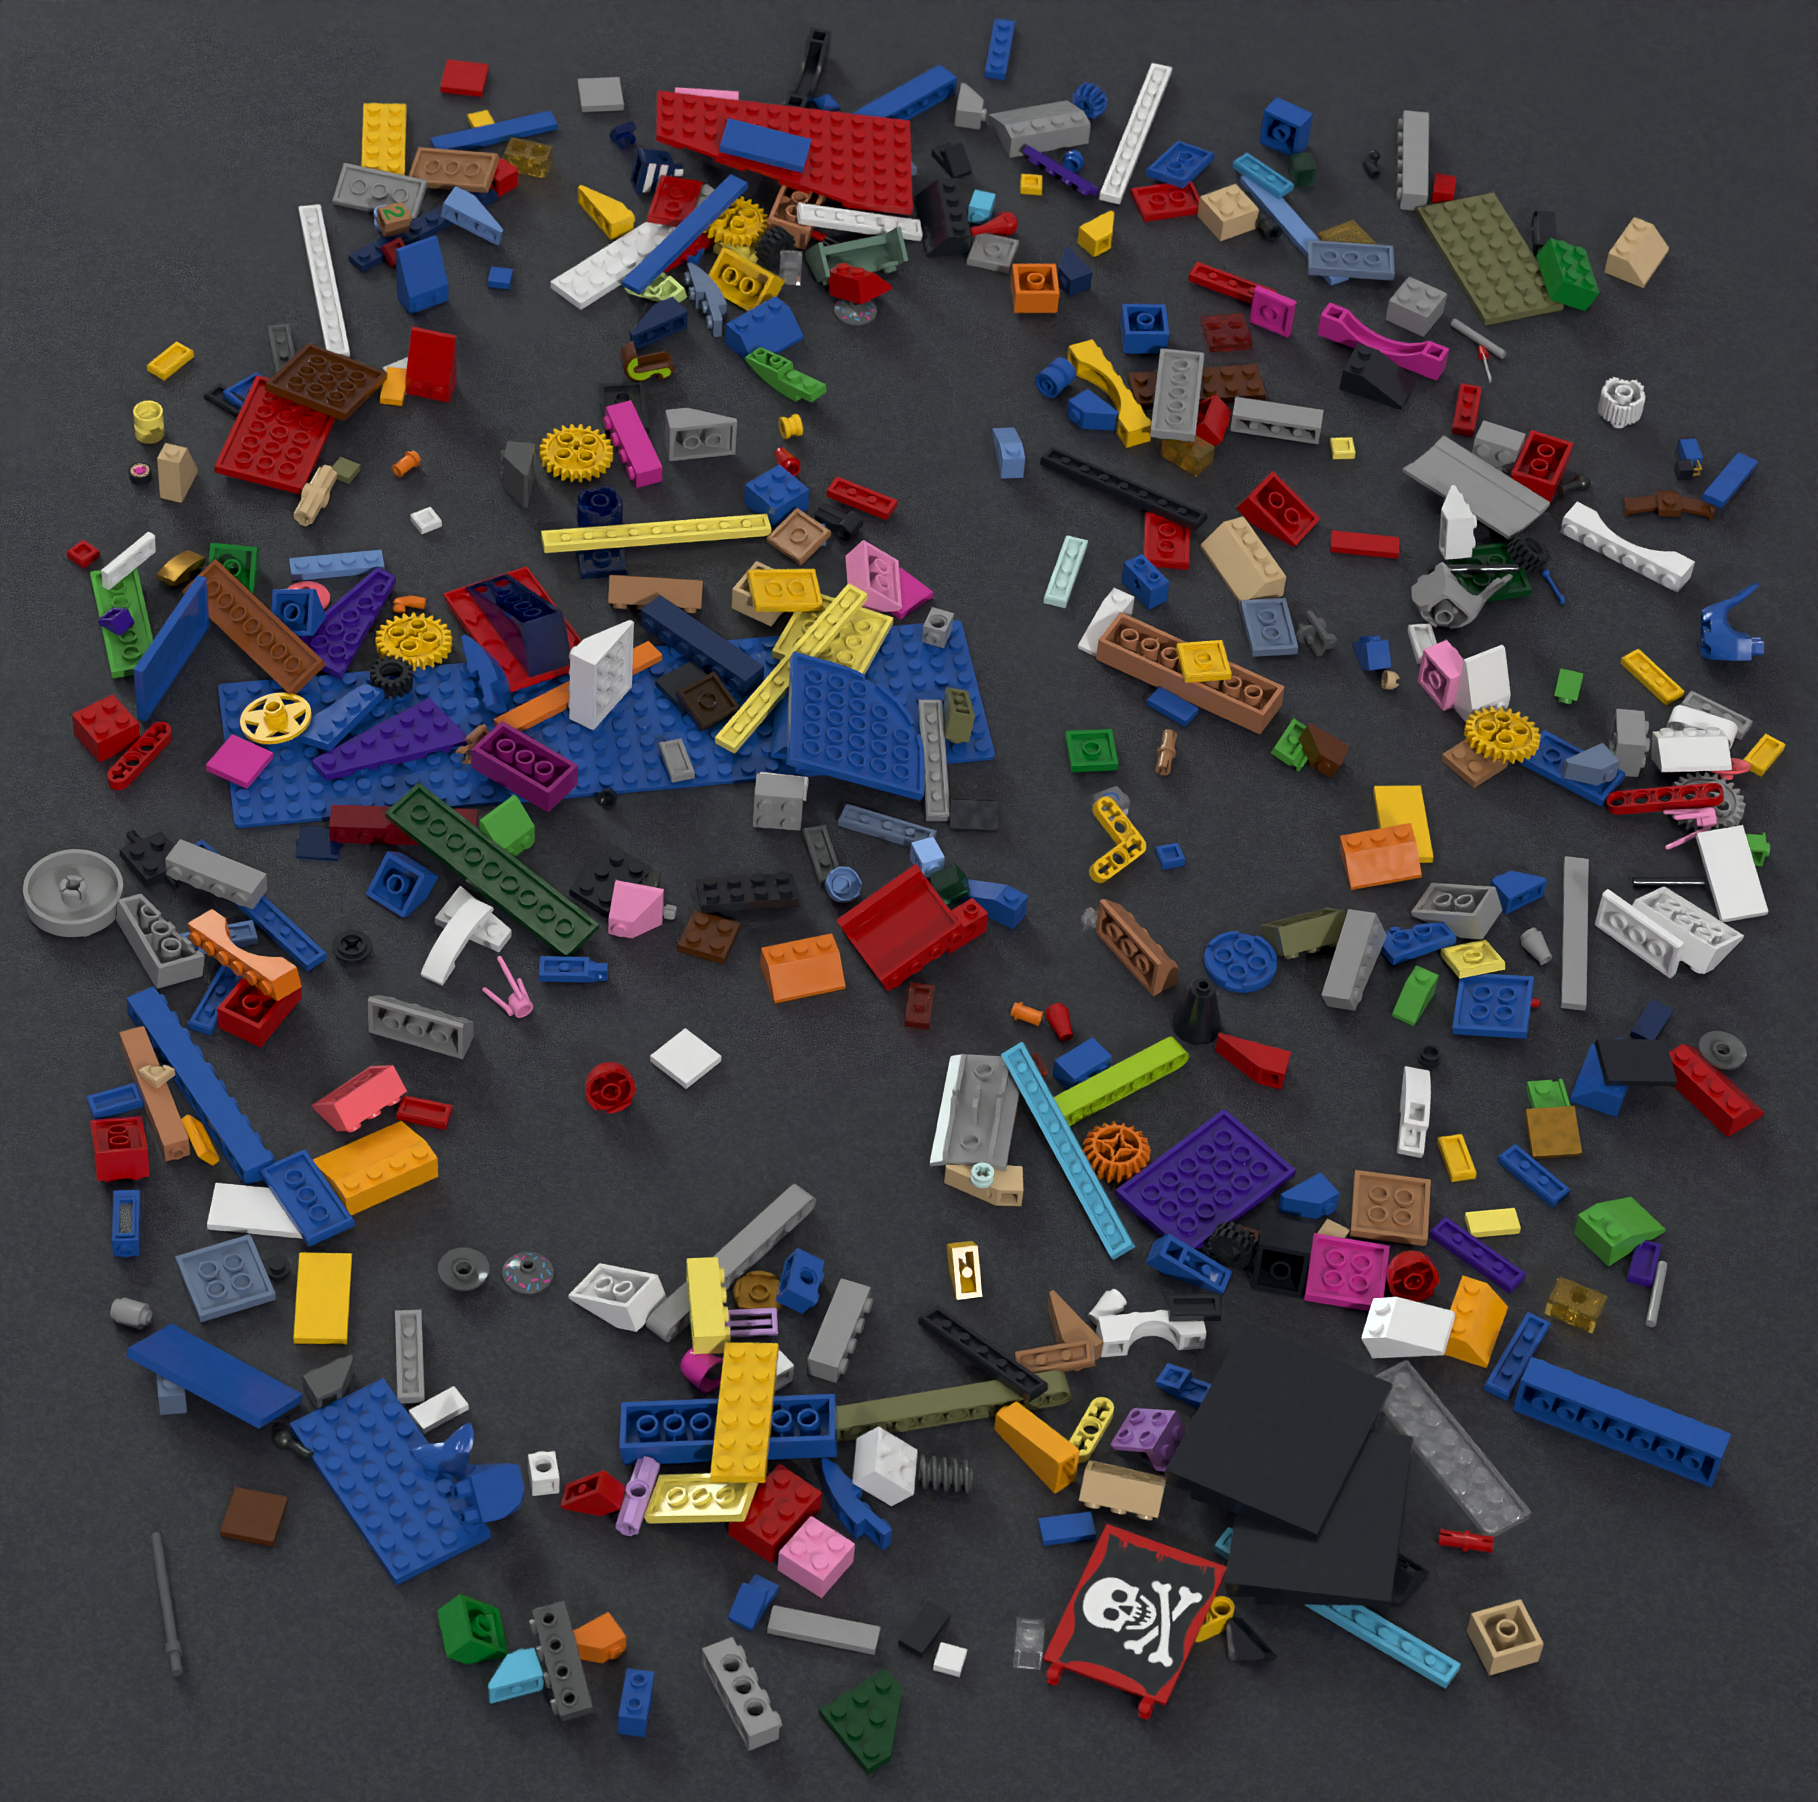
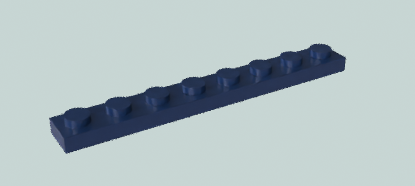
(419, 229)

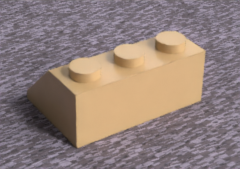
(1636, 253)
(1122, 1490)

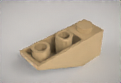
(1004, 1191)

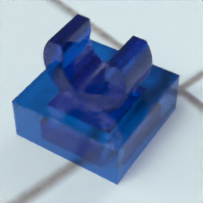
(623, 132)

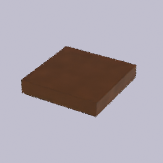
(254, 1516)

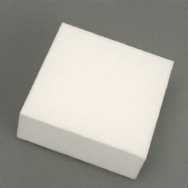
(426, 520)
(950, 1659)

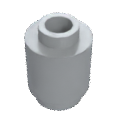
(131, 1313)

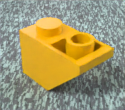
(1097, 234)

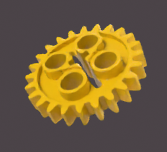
(739, 229)
(576, 453)
(415, 640)
(1502, 735)

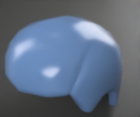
(843, 884)

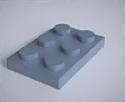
(1269, 627)

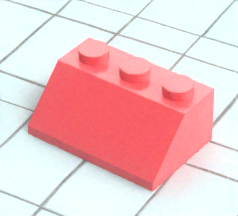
(361, 1098)

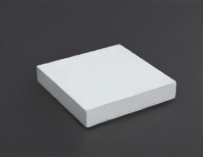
(685, 1058)

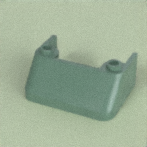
(871, 253)

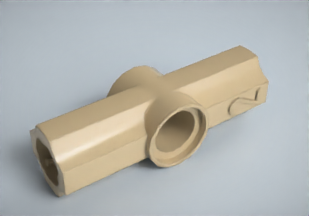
(315, 495)

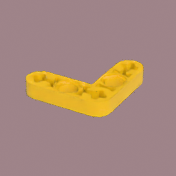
(1123, 840)

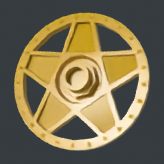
(275, 718)

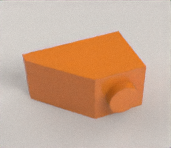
(600, 1640)

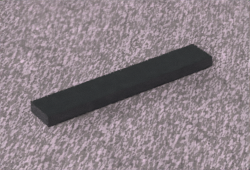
(983, 1354)

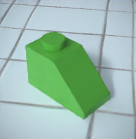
(1568, 685)
(1415, 995)

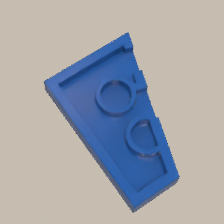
(1415, 942)

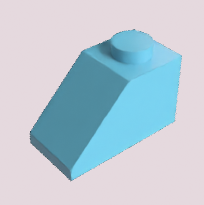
(516, 1676)

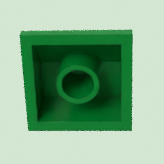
(239, 561)
(472, 1630)

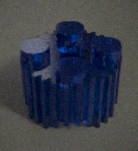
(599, 507)

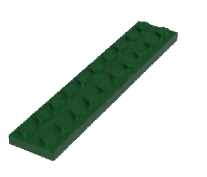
(492, 870)

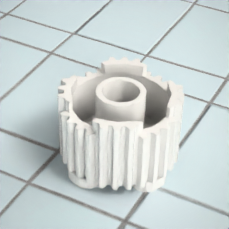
(1621, 402)

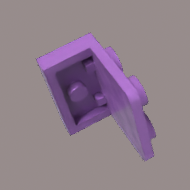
(1151, 1432)

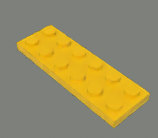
(384, 137)
(744, 1412)

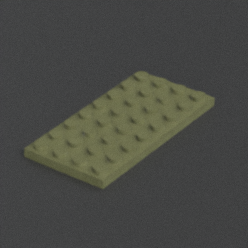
(1488, 258)

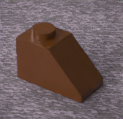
(1323, 750)

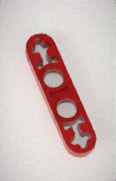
(143, 757)

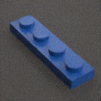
(999, 49)

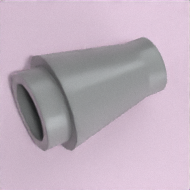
(1535, 944)

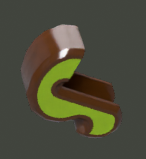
(645, 366)

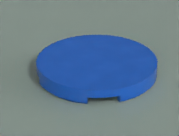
(1240, 962)

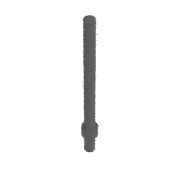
(173, 1647)

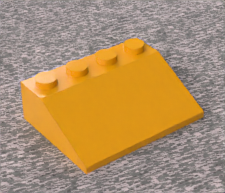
(378, 1166)

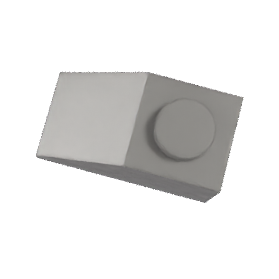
(969, 108)

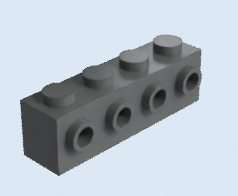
(562, 1660)

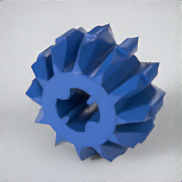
(1090, 99)

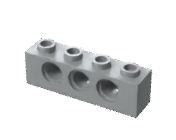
(753, 1729)

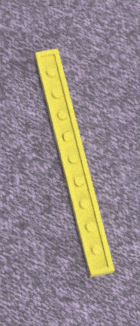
(655, 533)
(777, 683)

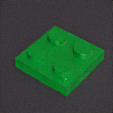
(1091, 750)

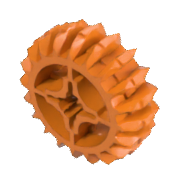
(1128, 1161)

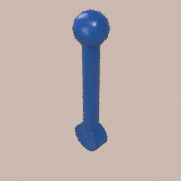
(1546, 574)

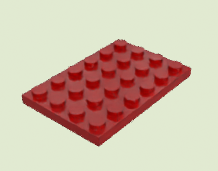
(274, 441)

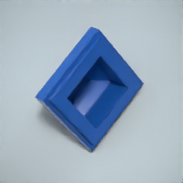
(826, 103)

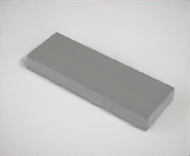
(1706, 705)

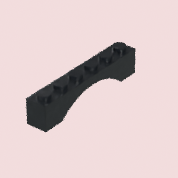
(811, 69)

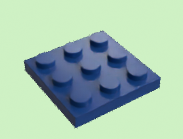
(1493, 1005)

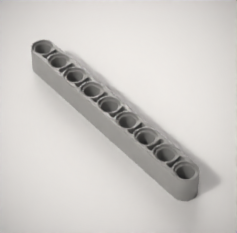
(737, 1256)

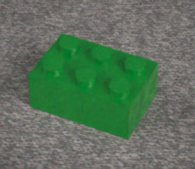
(1567, 274)

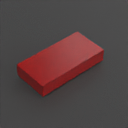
(424, 1112)

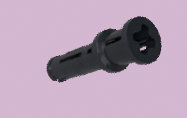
(1265, 222)

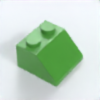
(509, 826)

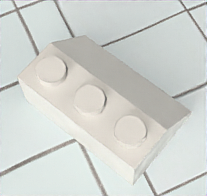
(1691, 750)

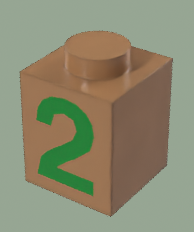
(394, 219)

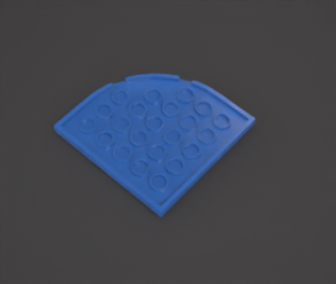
(851, 729)

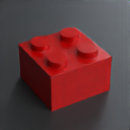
(105, 728)

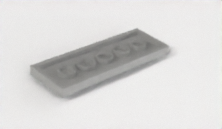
(1177, 395)

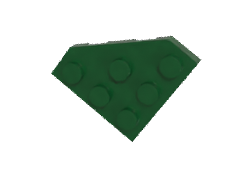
(866, 1719)

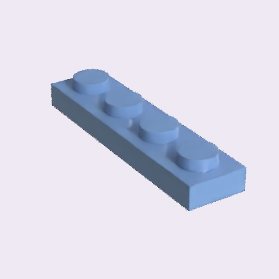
(335, 565)

